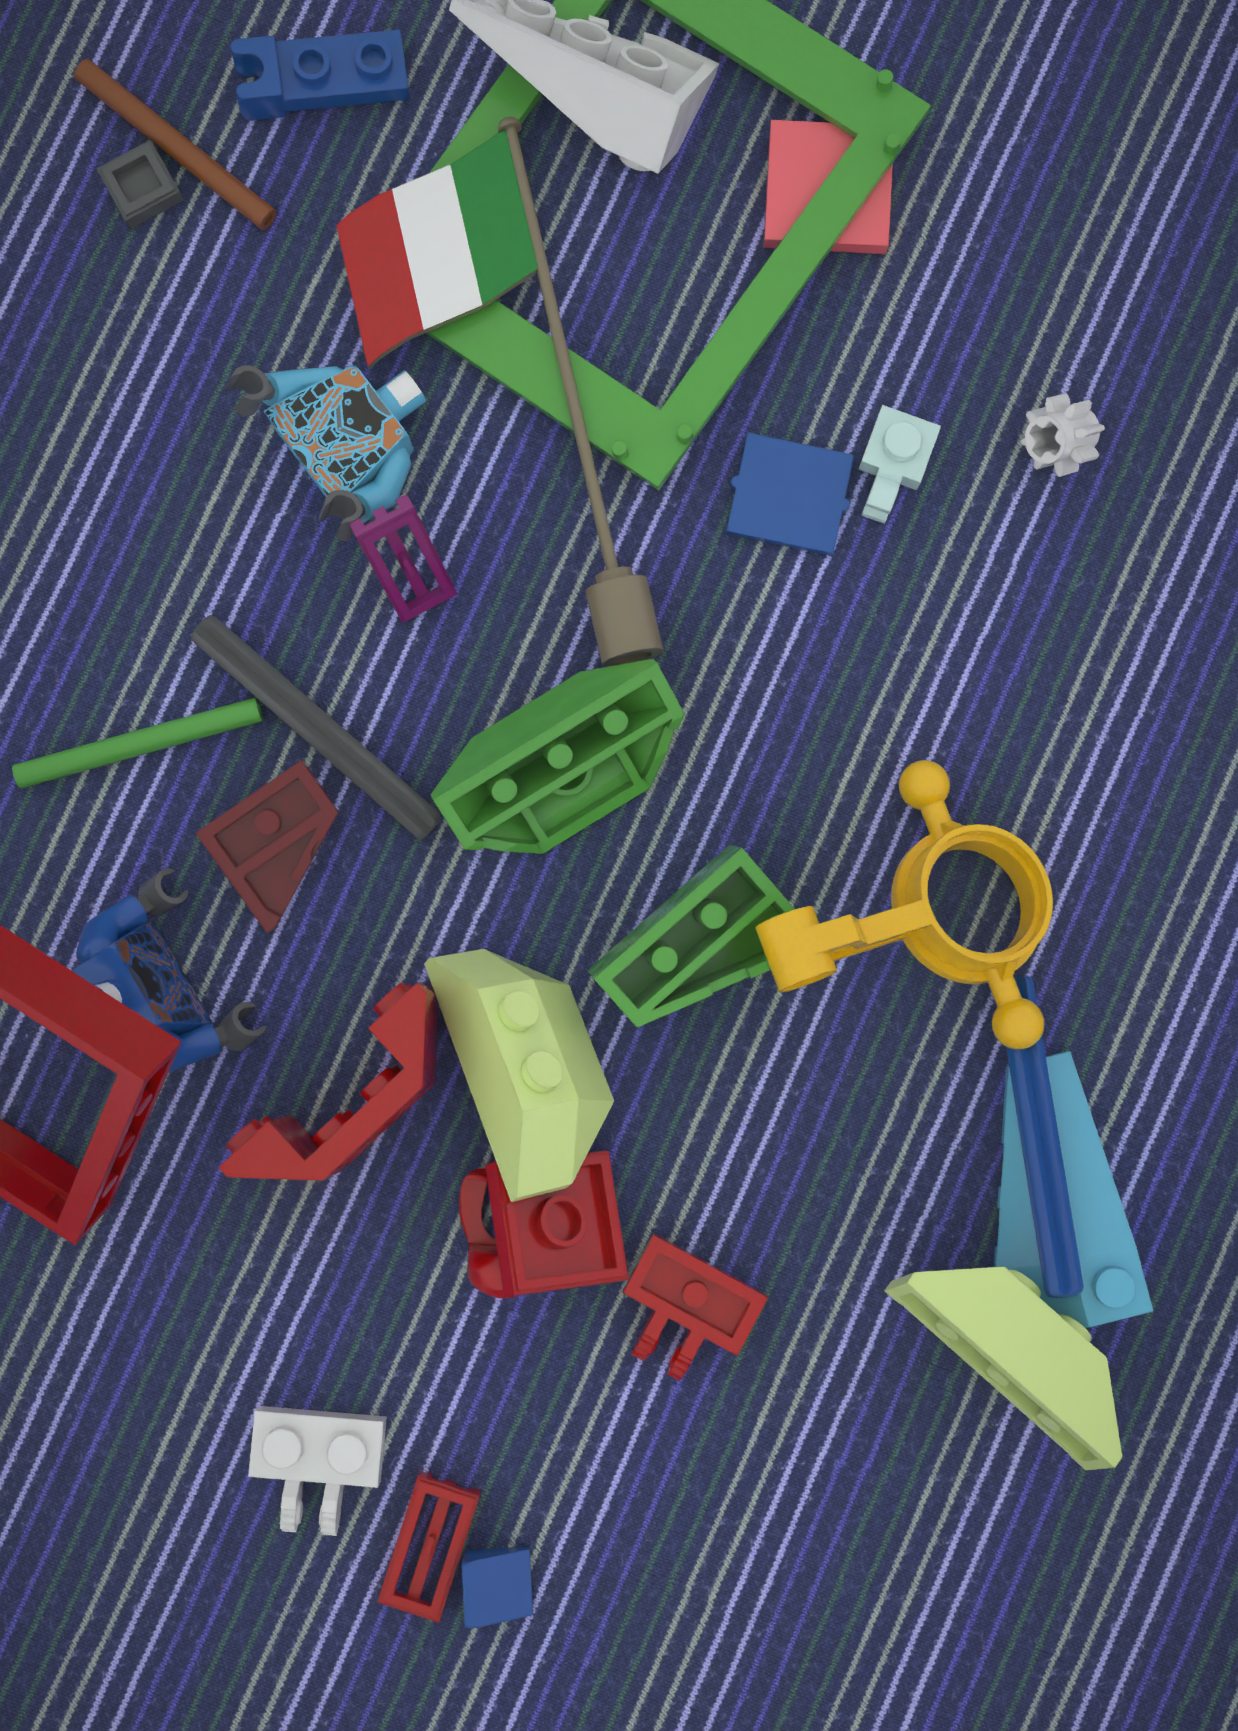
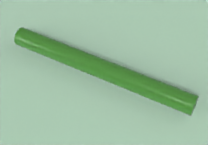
(137, 743)

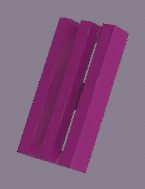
(387, 525)

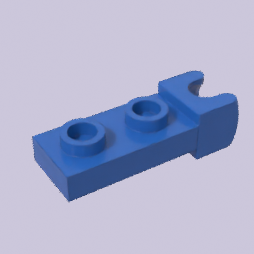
(318, 72)

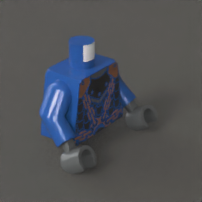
(136, 967)

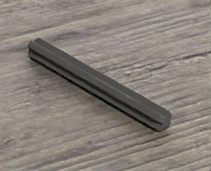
(316, 727)

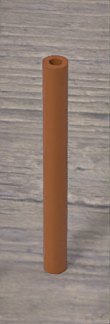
(175, 144)

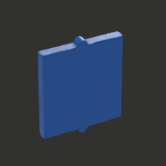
(790, 494)

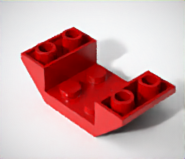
(287, 1151)

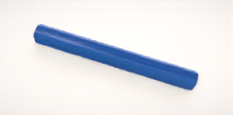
(1044, 1164)

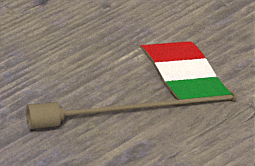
(451, 250)

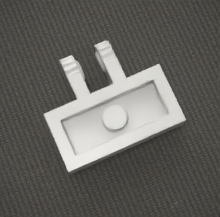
(317, 1449)

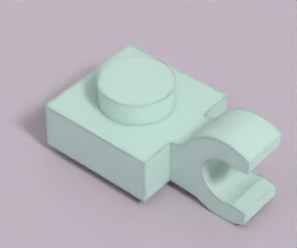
(897, 457)

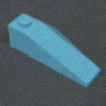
(1104, 1240)

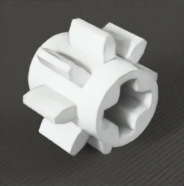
(1062, 434)

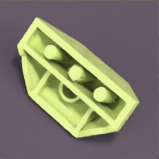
(524, 1066)
(1024, 1352)

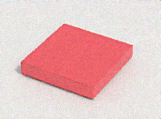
(798, 164)

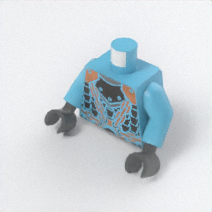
(338, 432)

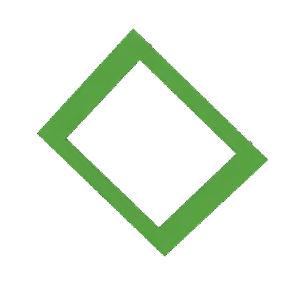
(808, 70)

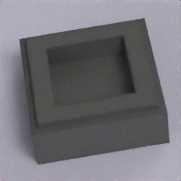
(140, 184)

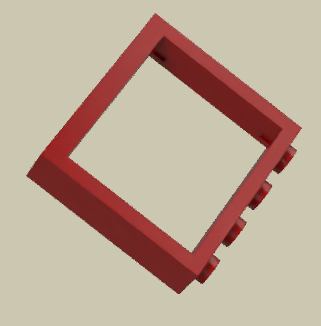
(116, 1037)

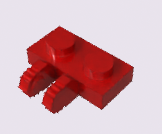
(694, 1296)

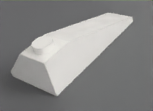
(616, 90)

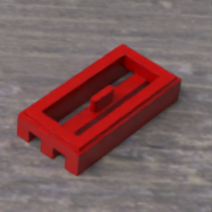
(446, 1492)

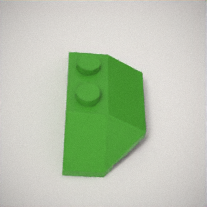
(561, 760)

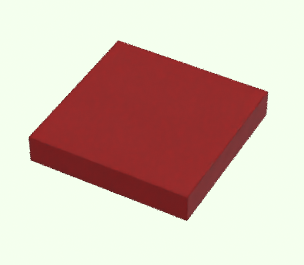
(559, 1236)

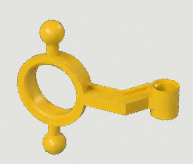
(805, 950)

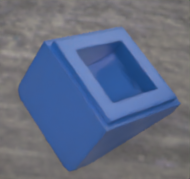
(496, 1585)

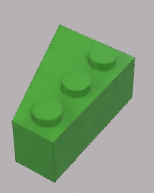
(693, 940)

